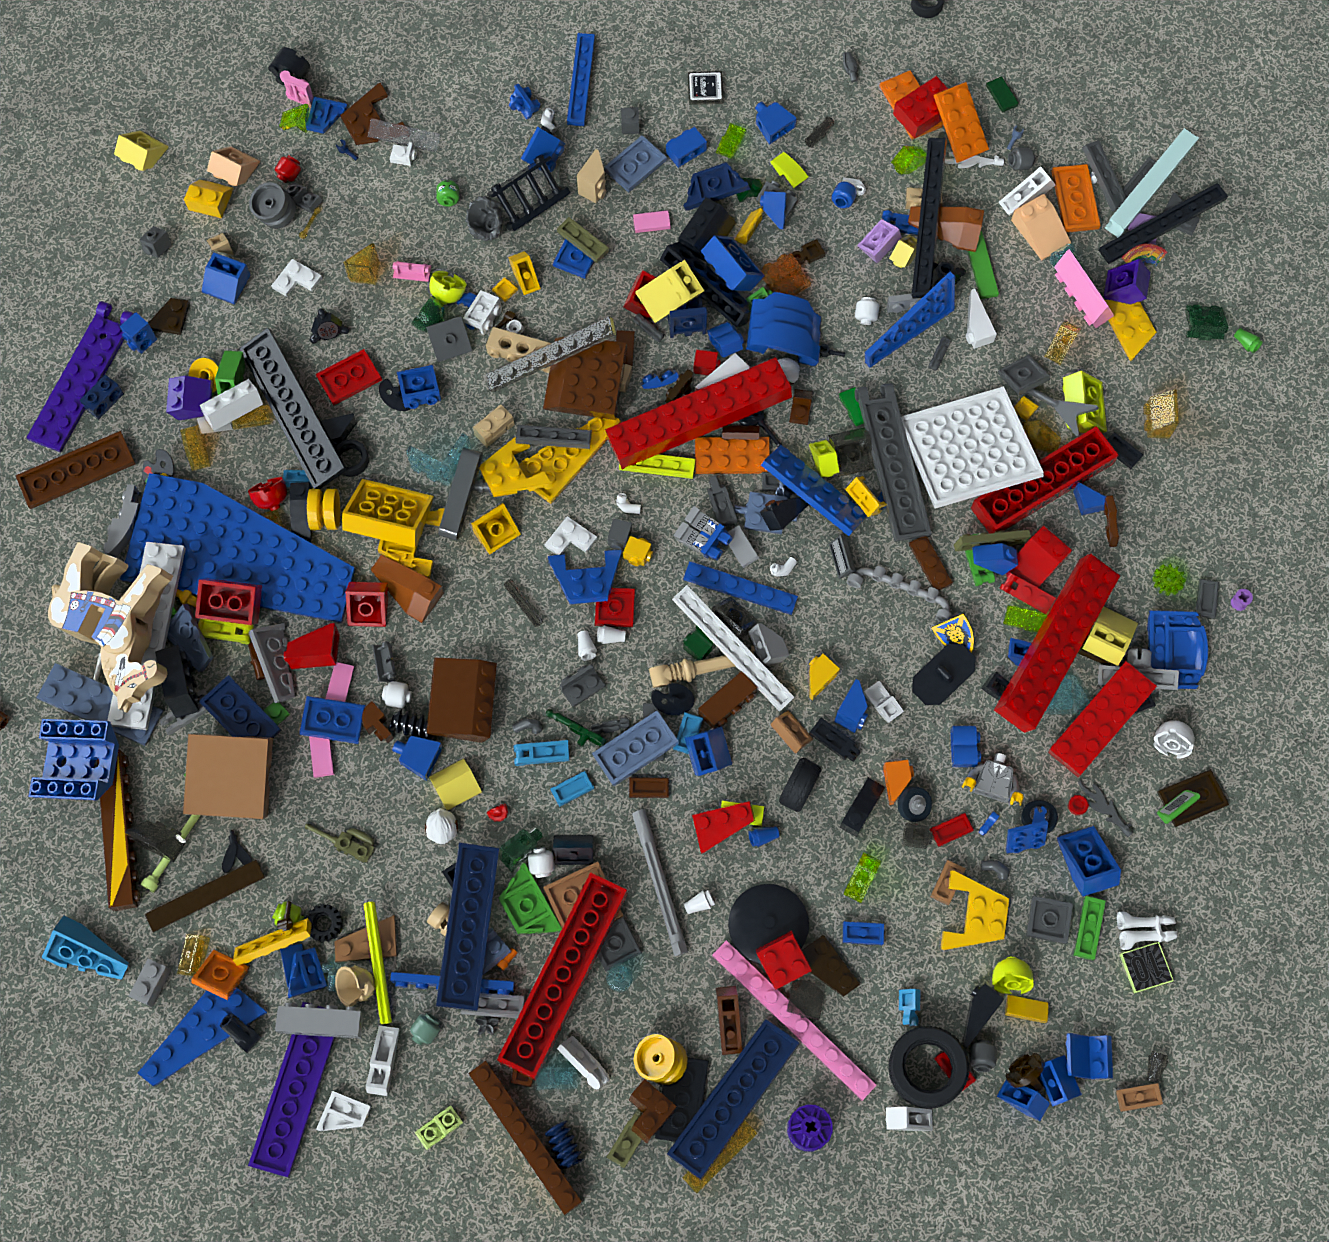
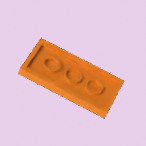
(899, 87)
(961, 122)
(1075, 198)
(730, 456)

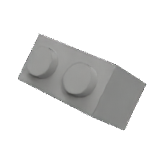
(150, 982)

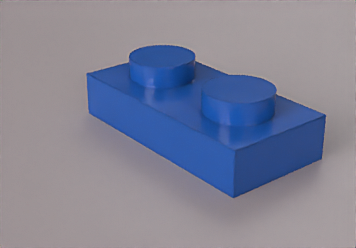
(863, 933)

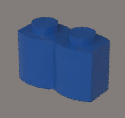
(725, 339)
(964, 746)

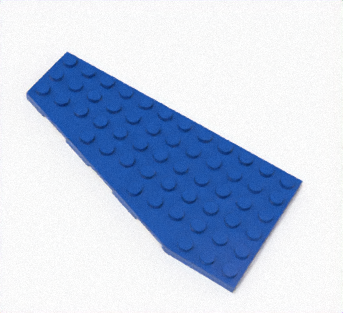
(237, 546)

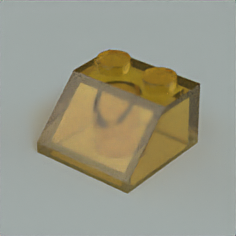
(1161, 414)

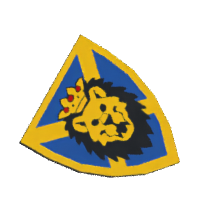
(955, 631)

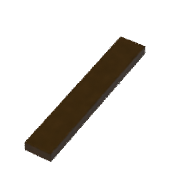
(204, 896)

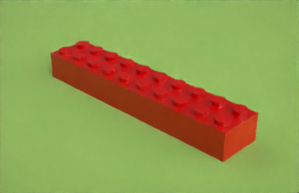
(699, 413)
(1057, 643)
(562, 976)

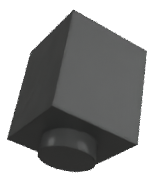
(630, 120)
(619, 534)

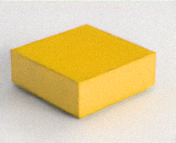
(504, 289)
(1025, 408)

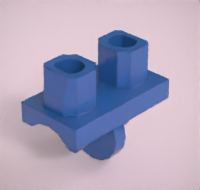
(521, 101)

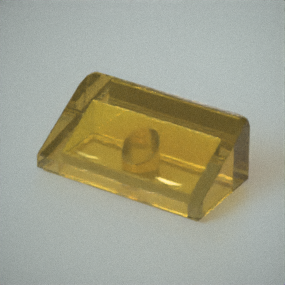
(193, 954)

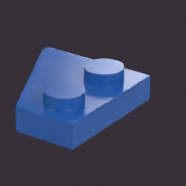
(324, 114)
(305, 973)

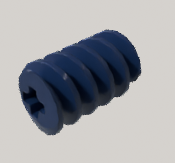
(563, 1145)

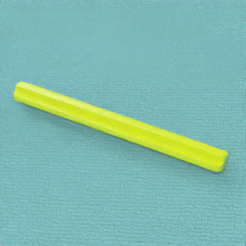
(377, 962)

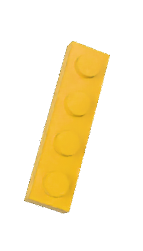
(266, 944)

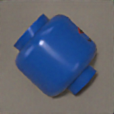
(844, 194)

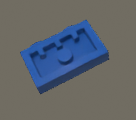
(1089, 1056)

